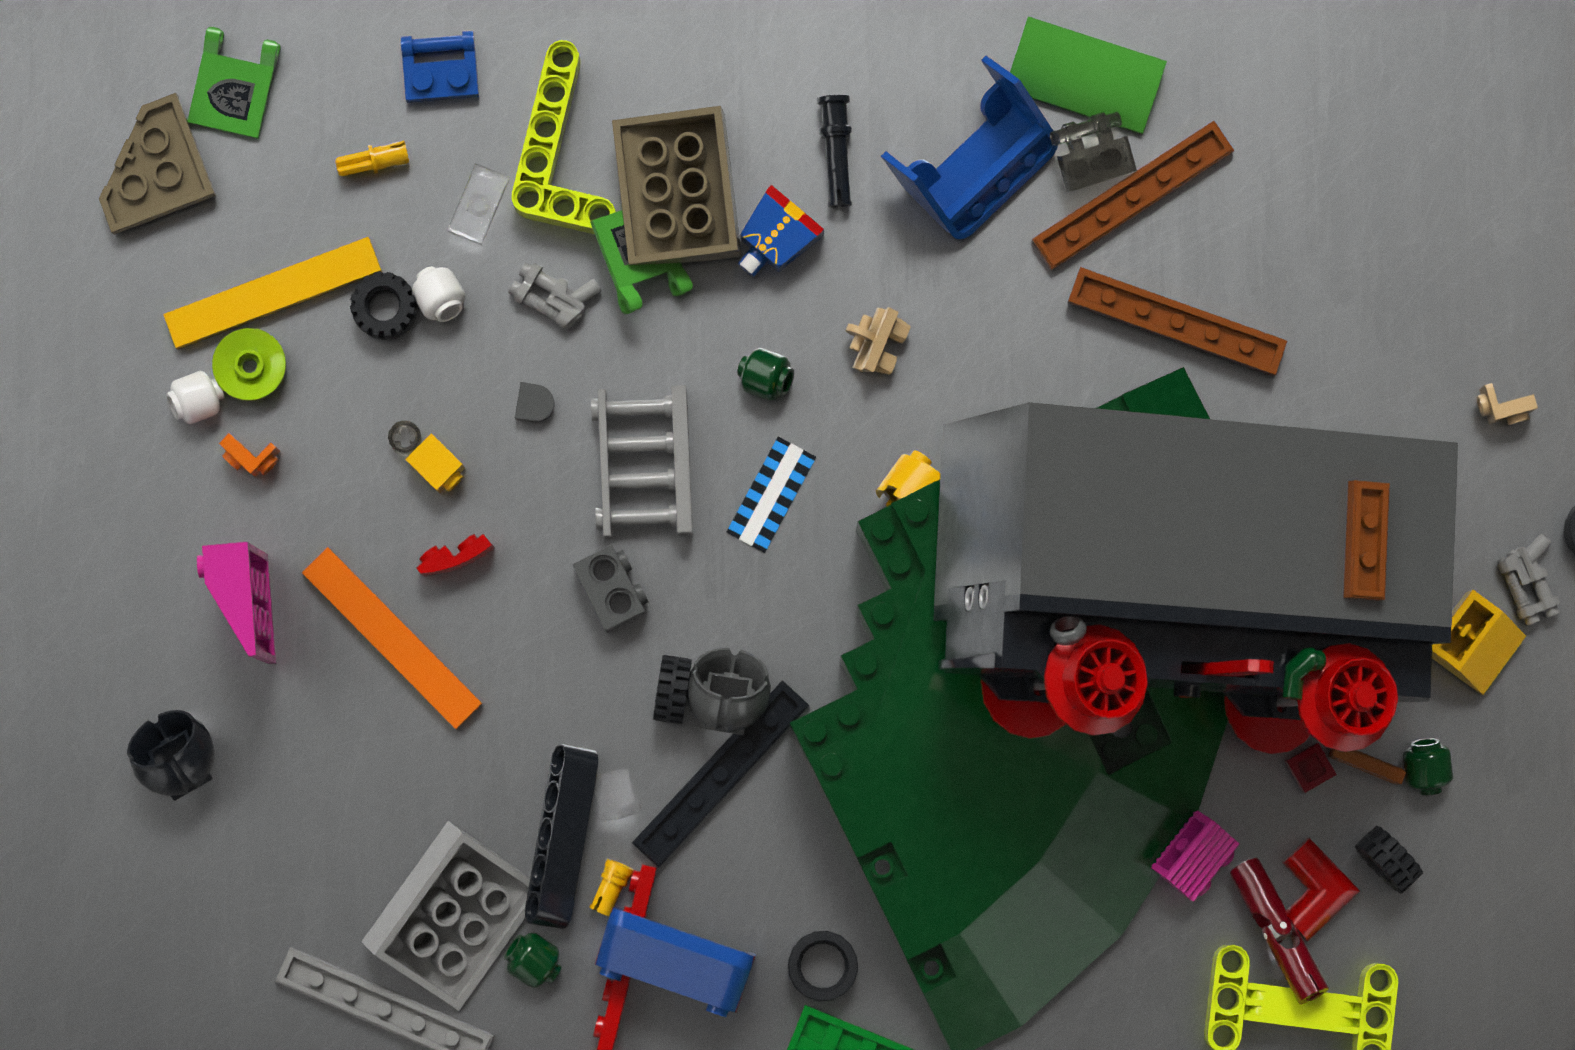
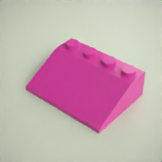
(241, 587)

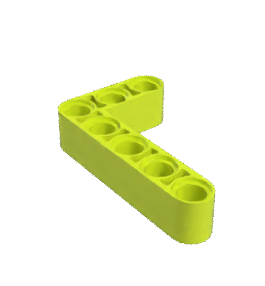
(550, 147)

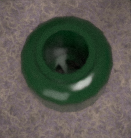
(765, 374)
(1427, 766)
(532, 960)

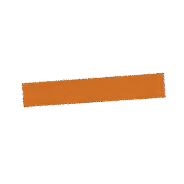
(392, 638)

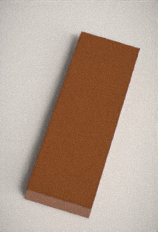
(1366, 540)

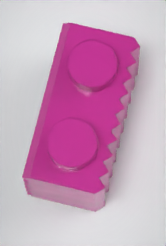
(1195, 856)

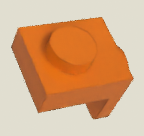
(239, 456)

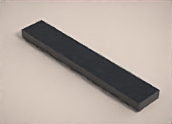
(718, 776)

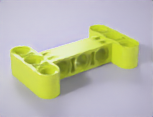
(1281, 1007)

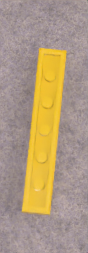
(272, 293)

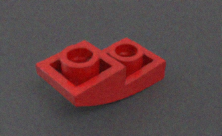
(440, 561)

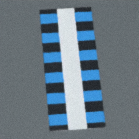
(771, 494)

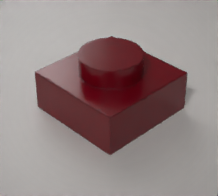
(1310, 768)

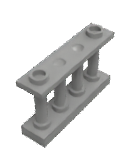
(675, 479)

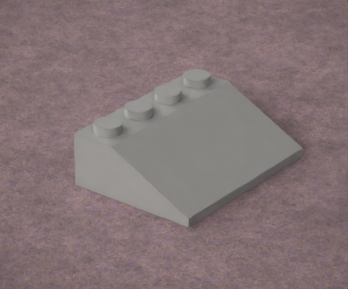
(451, 916)

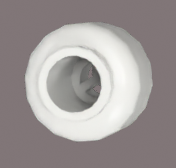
(438, 294)
(194, 397)

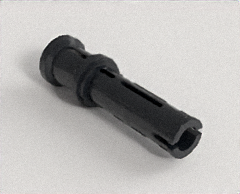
(835, 131)

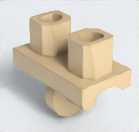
(871, 339)

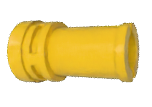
(614, 878)

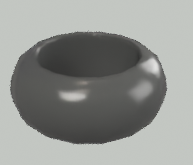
(1064, 623)

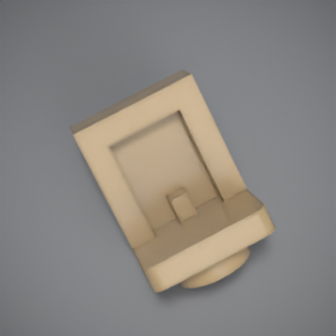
(1514, 410)

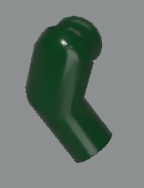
(1299, 667)

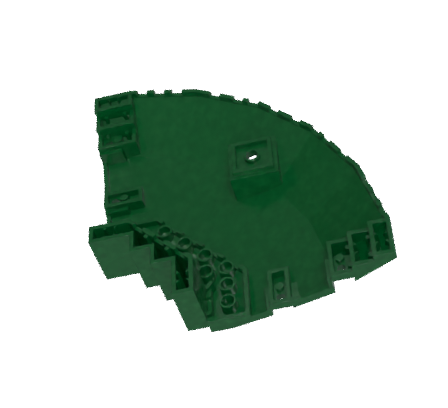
(999, 846)

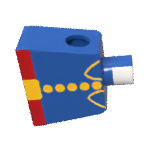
(777, 233)

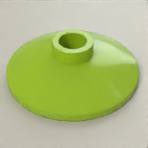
(246, 346)

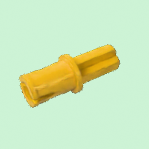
(373, 159)

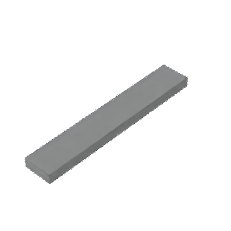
(378, 1004)

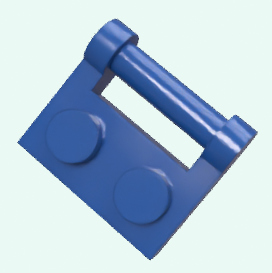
(442, 78)

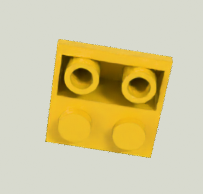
(1480, 642)

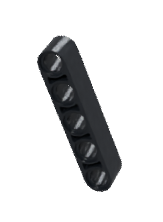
(561, 836)

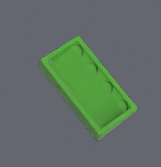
(1086, 74)

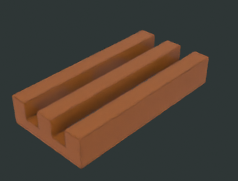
(1369, 765)

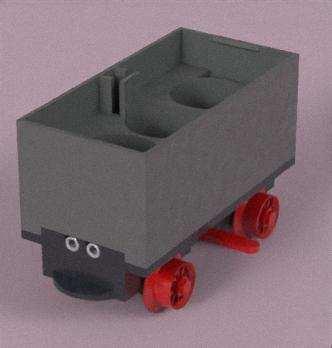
(1195, 566)

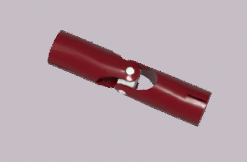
(1270, 915)

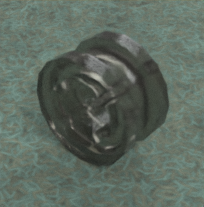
(396, 445)

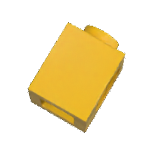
(436, 464)

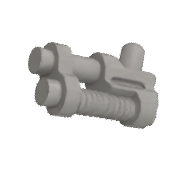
(563, 303)
(1521, 569)

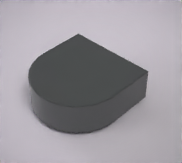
(534, 403)

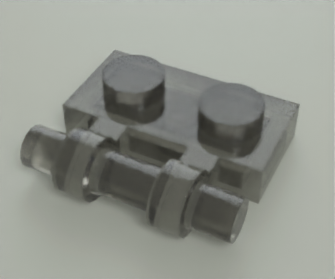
(1097, 162)

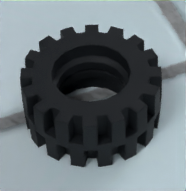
(367, 289)
(672, 689)
(1389, 859)

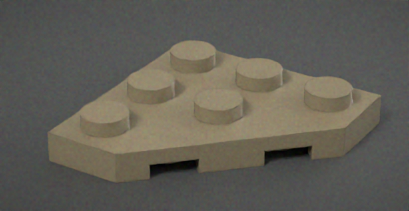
(156, 168)

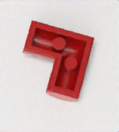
(1326, 890)

